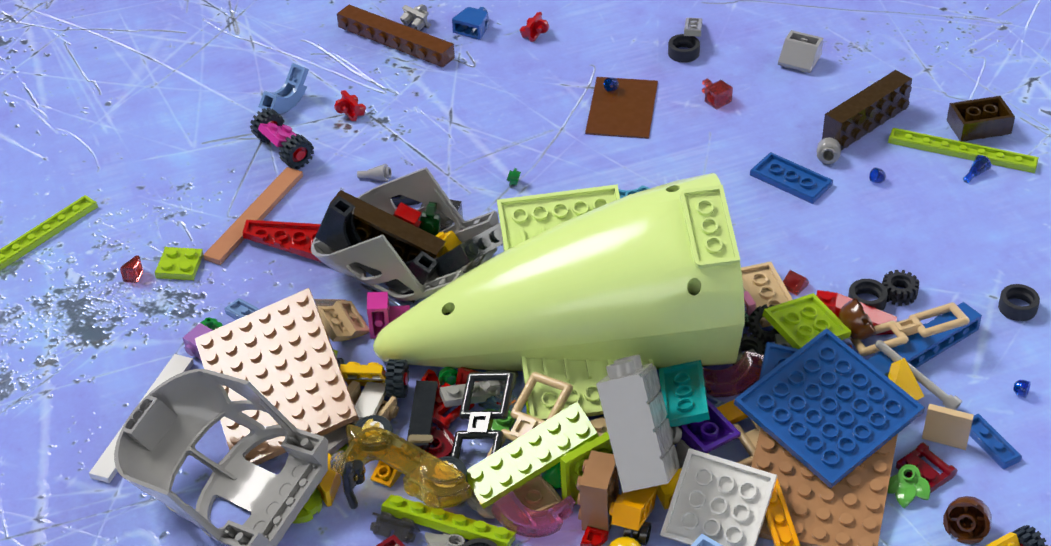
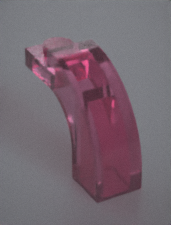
(735, 378)
(528, 522)

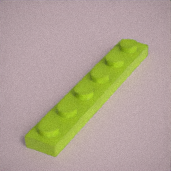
(446, 521)

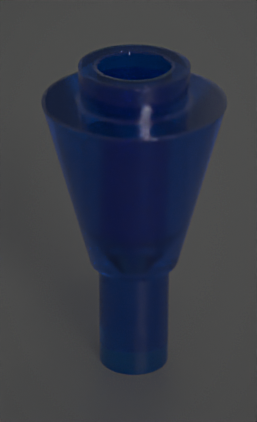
(980, 165)

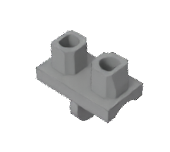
(417, 15)

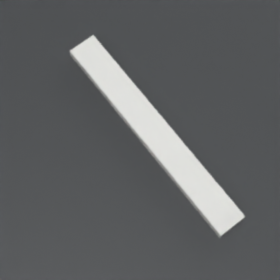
(105, 467)

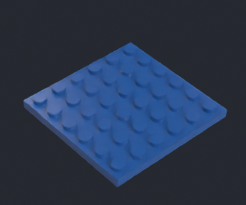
(829, 407)

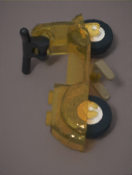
(430, 479)

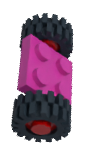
(294, 148)

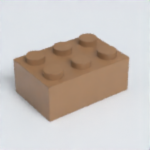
(597, 490)

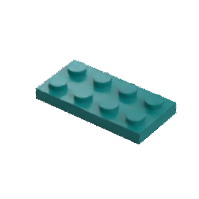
(684, 393)

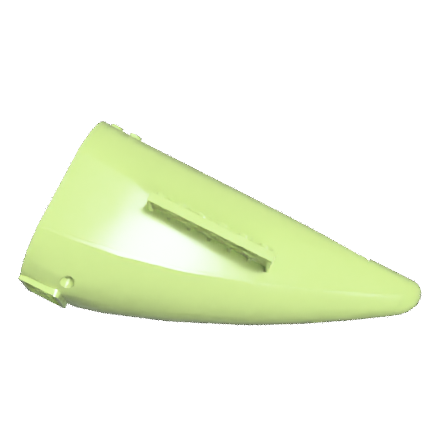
(588, 286)

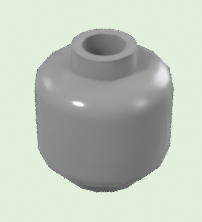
(828, 150)

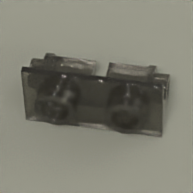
(402, 529)

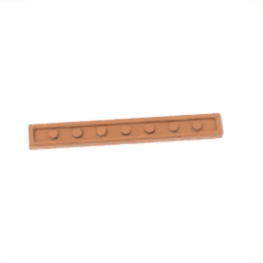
(256, 211)

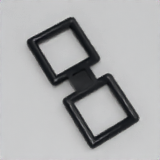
(481, 421)

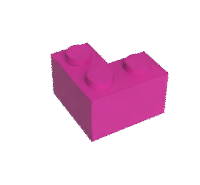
(380, 312)

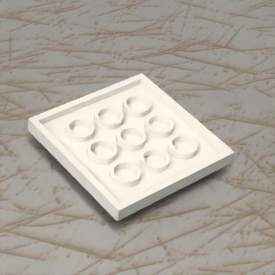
(719, 501)

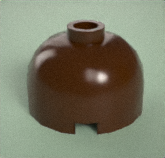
(856, 320)
(967, 519)

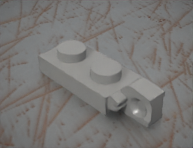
(453, 394)

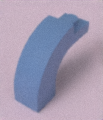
(289, 93)

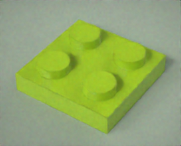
(179, 263)

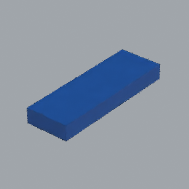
(993, 443)

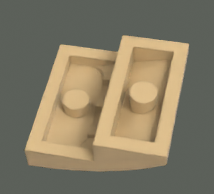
(342, 321)

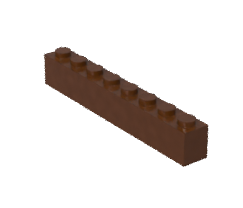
(396, 35)

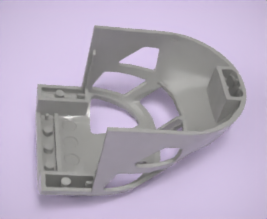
(381, 255)
(174, 420)

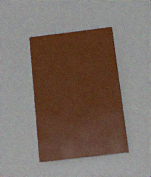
(622, 111)

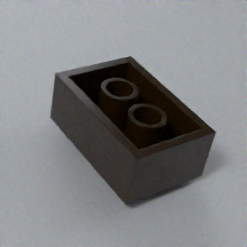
(980, 118)

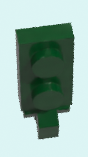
(430, 220)

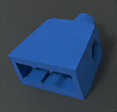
(471, 22)

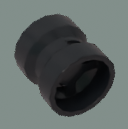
(641, 535)

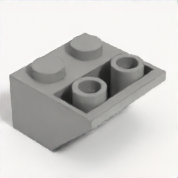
(801, 51)

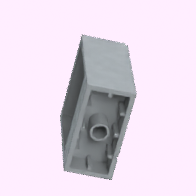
(637, 424)

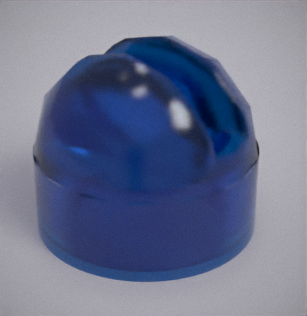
(609, 82)
(877, 175)
(1022, 388)

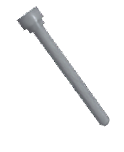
(949, 401)

